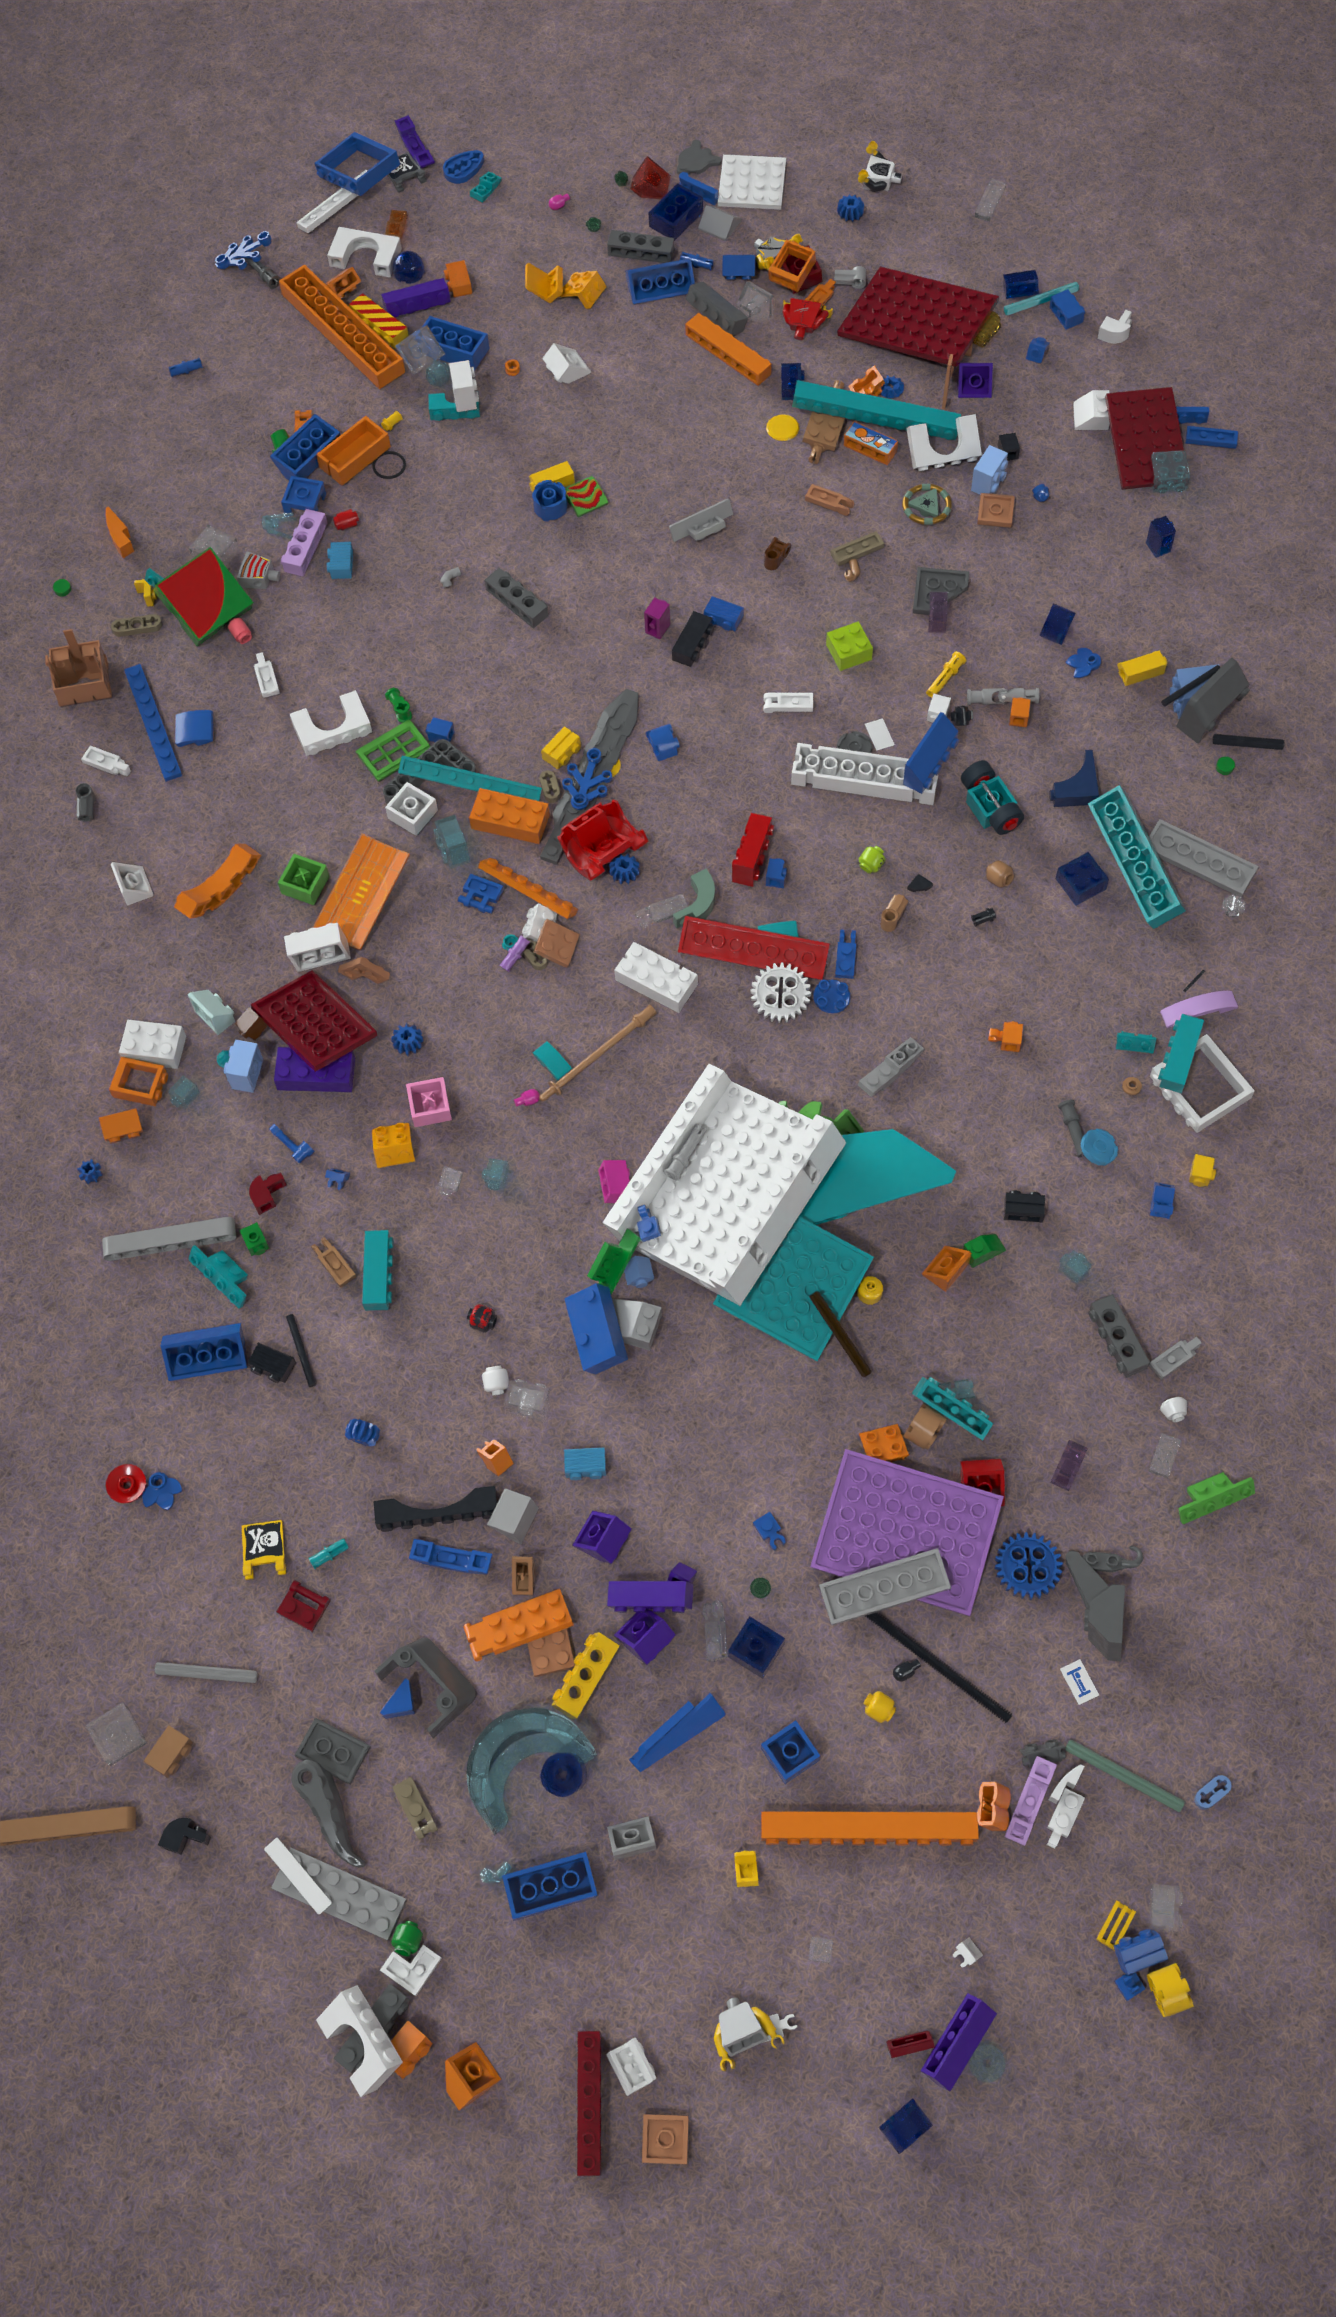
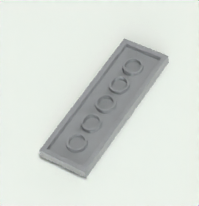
(1202, 858)
(884, 1586)
(351, 1897)

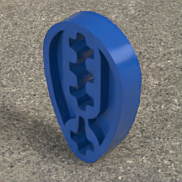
(463, 166)

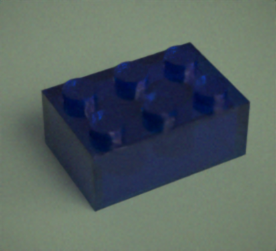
(675, 211)

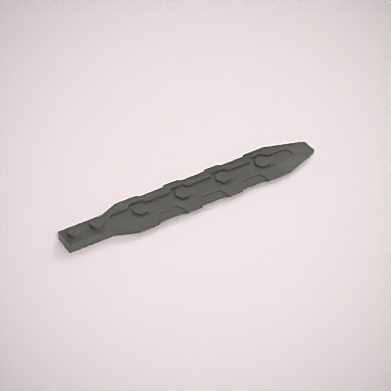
(611, 733)

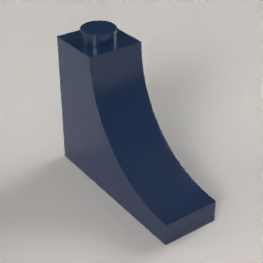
(1078, 789)

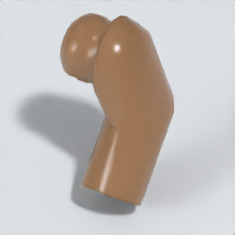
(854, 572)

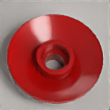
(119, 1477)

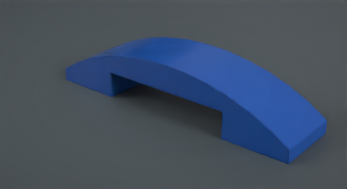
(450, 1558)

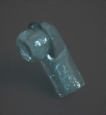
(495, 1876)

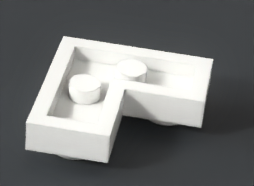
(412, 1975)

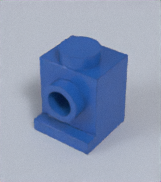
(776, 873)

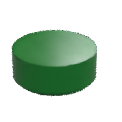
(61, 587)
(1225, 765)

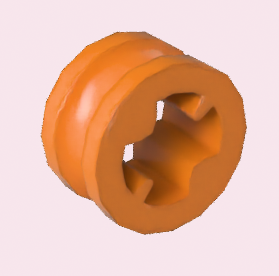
(512, 372)

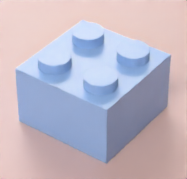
(989, 471)
(243, 1066)

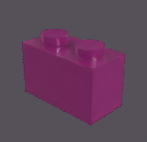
(657, 618)

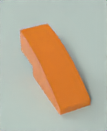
(119, 533)

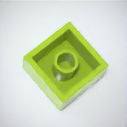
(849, 646)

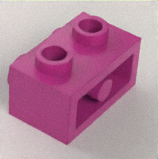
(614, 1179)

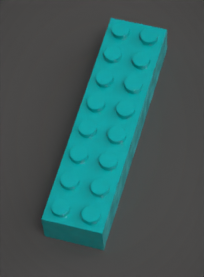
(1136, 857)

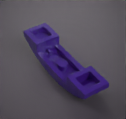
(412, 142)

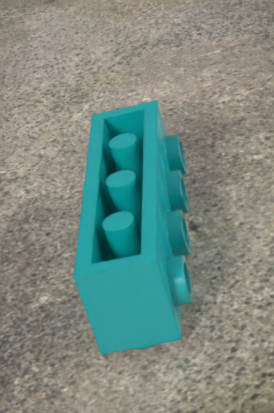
(1181, 1053)
(377, 1270)
(948, 1405)

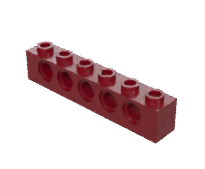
(589, 2104)

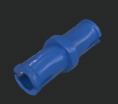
(698, 261)
(185, 367)

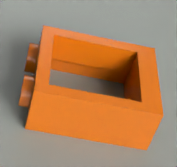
(785, 278)
(121, 1075)

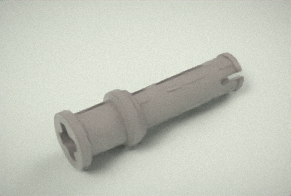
(681, 1159)

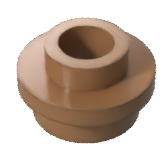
(1131, 1090)

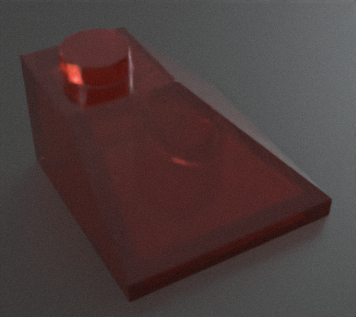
(650, 180)

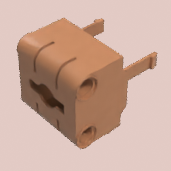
(75, 662)

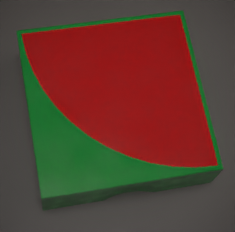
(203, 596)

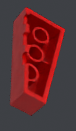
(752, 847)

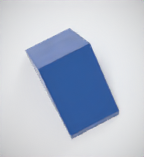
(400, 1703)

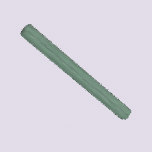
(1125, 1775)

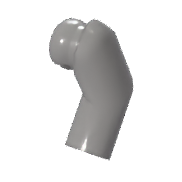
(445, 580)

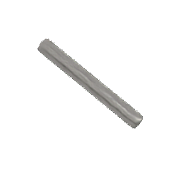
(206, 1672)

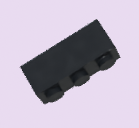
(692, 639)

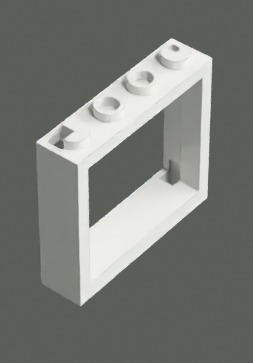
(1229, 1072)

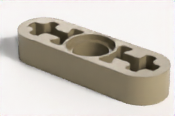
(132, 620)

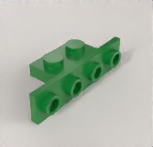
(613, 1260)

